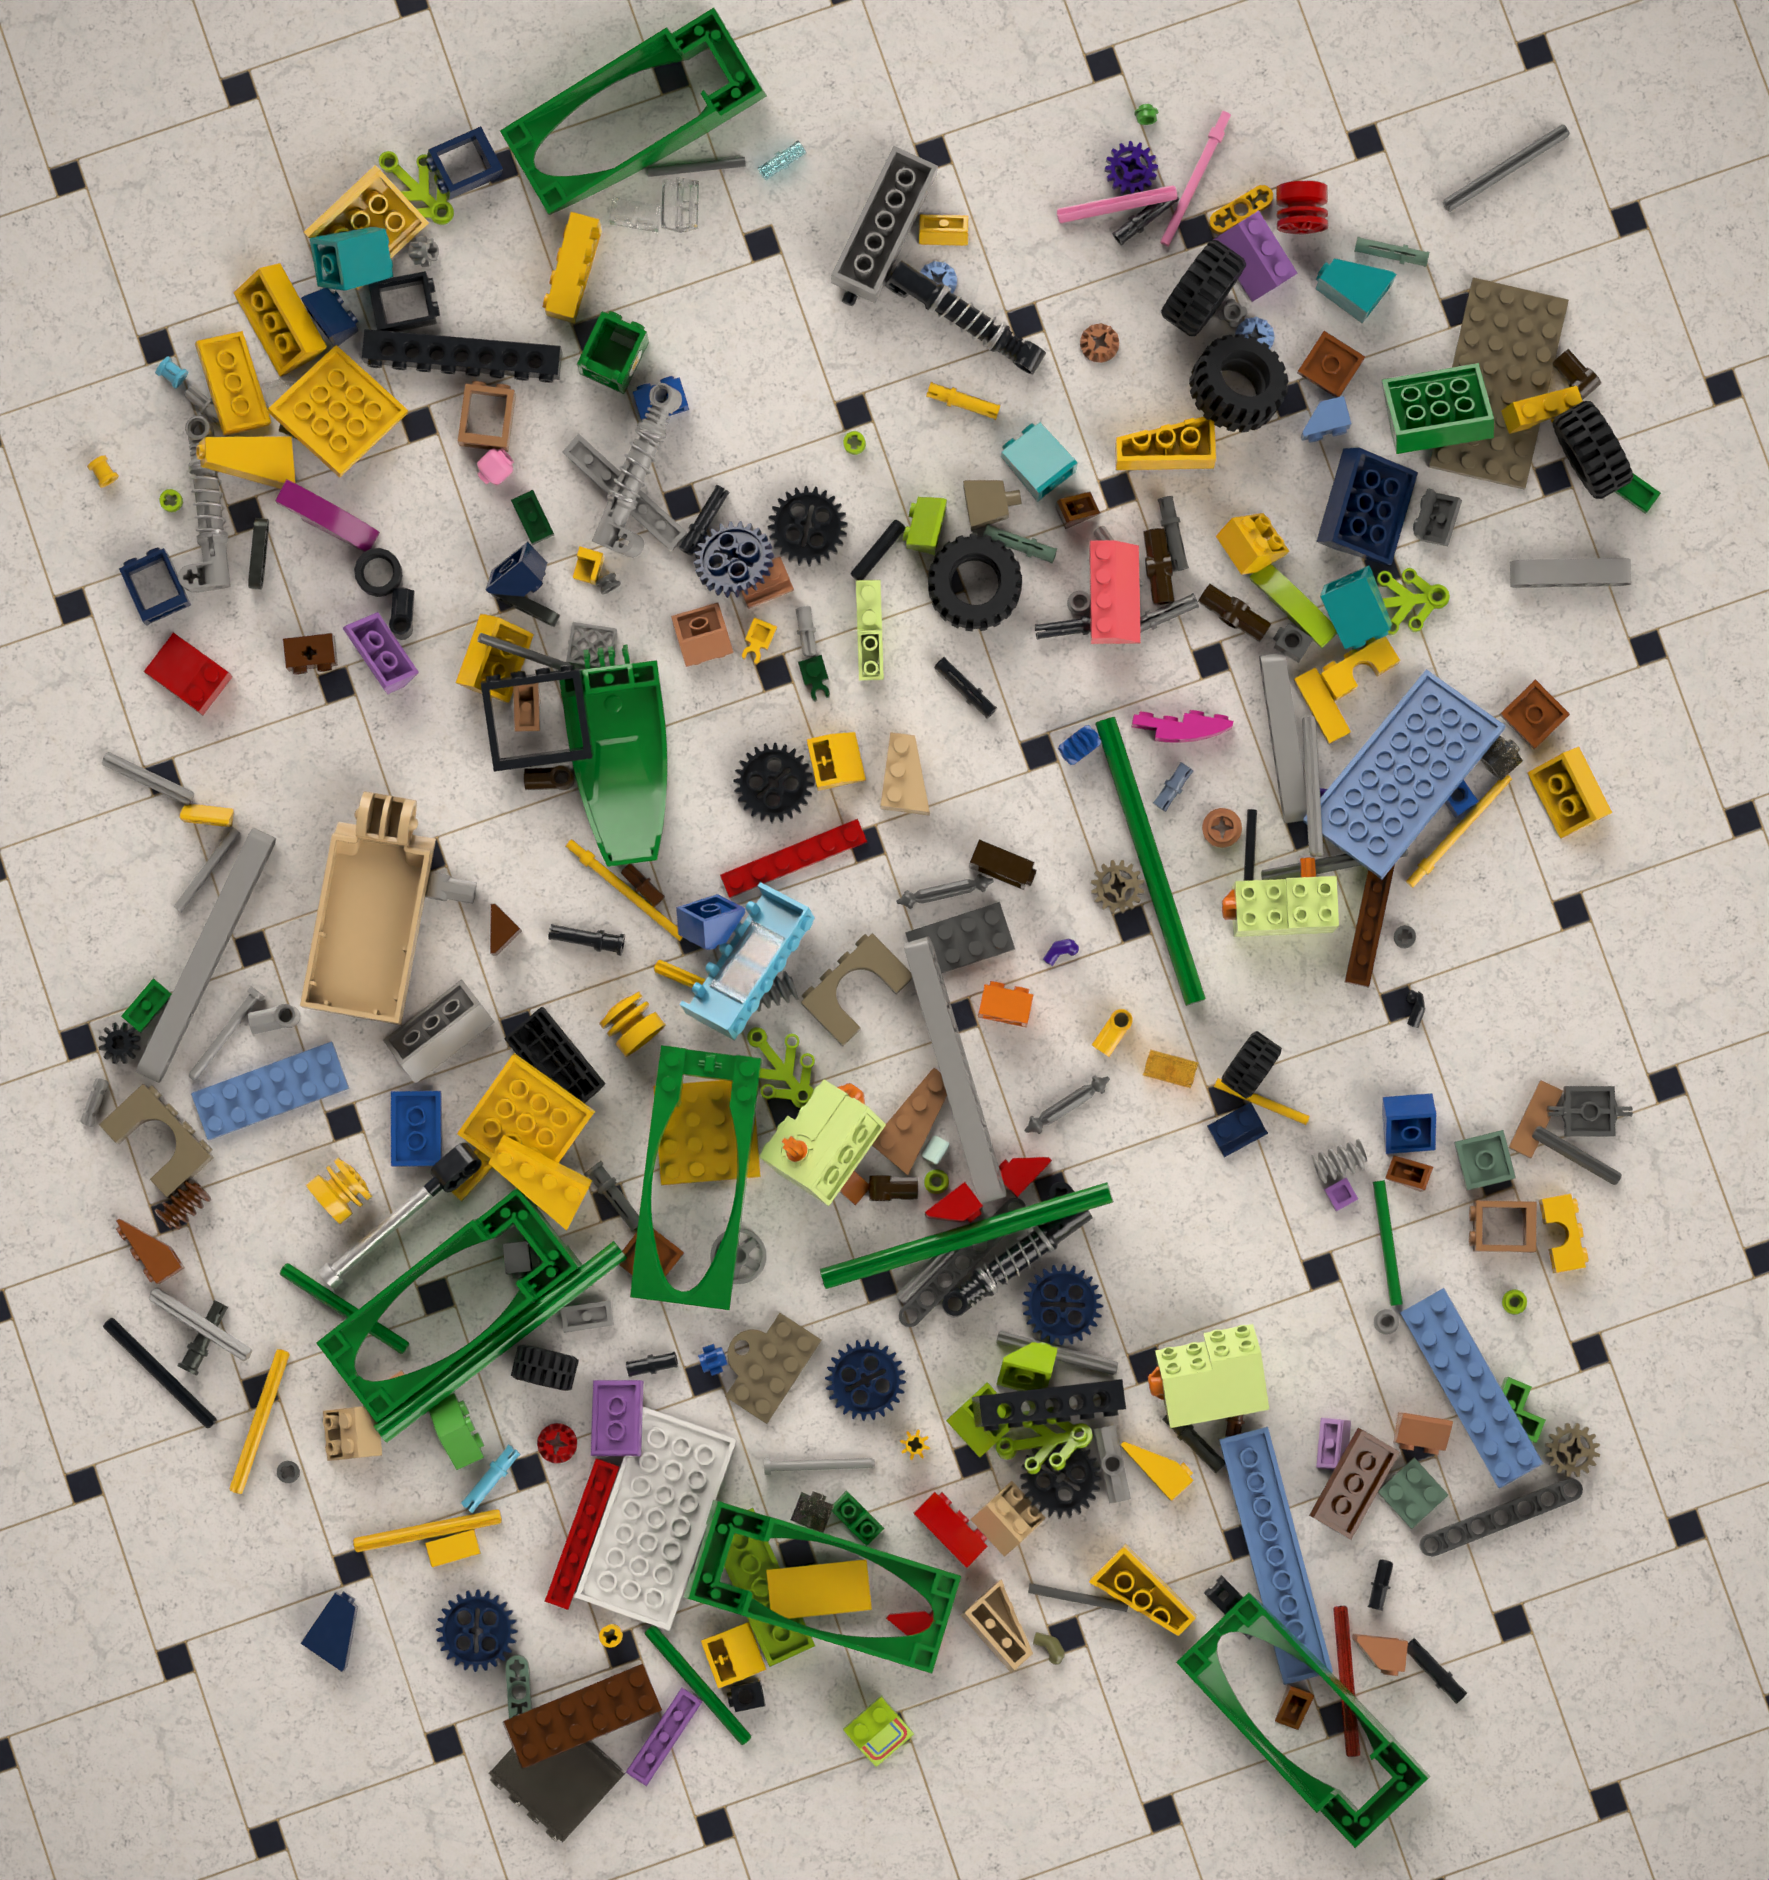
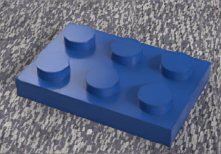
(416, 1128)

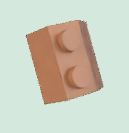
(702, 634)
(1422, 1432)
(1384, 1652)

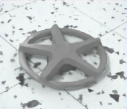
(743, 1256)

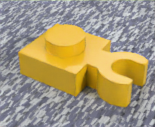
(759, 636)

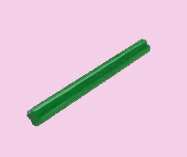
(340, 1306)
(698, 1685)

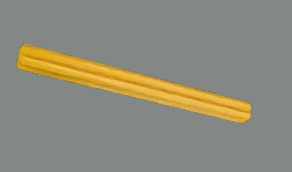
(259, 1421)
(427, 1530)

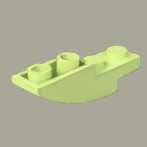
(869, 629)

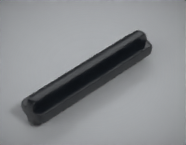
(878, 550)

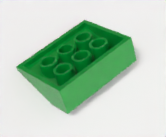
(1438, 408)

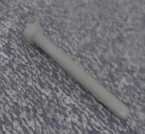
(226, 1033)
(817, 1464)

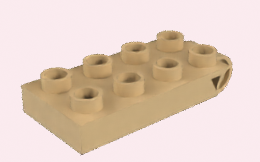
(369, 913)

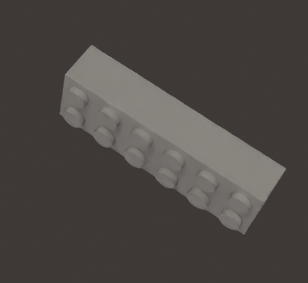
(884, 224)

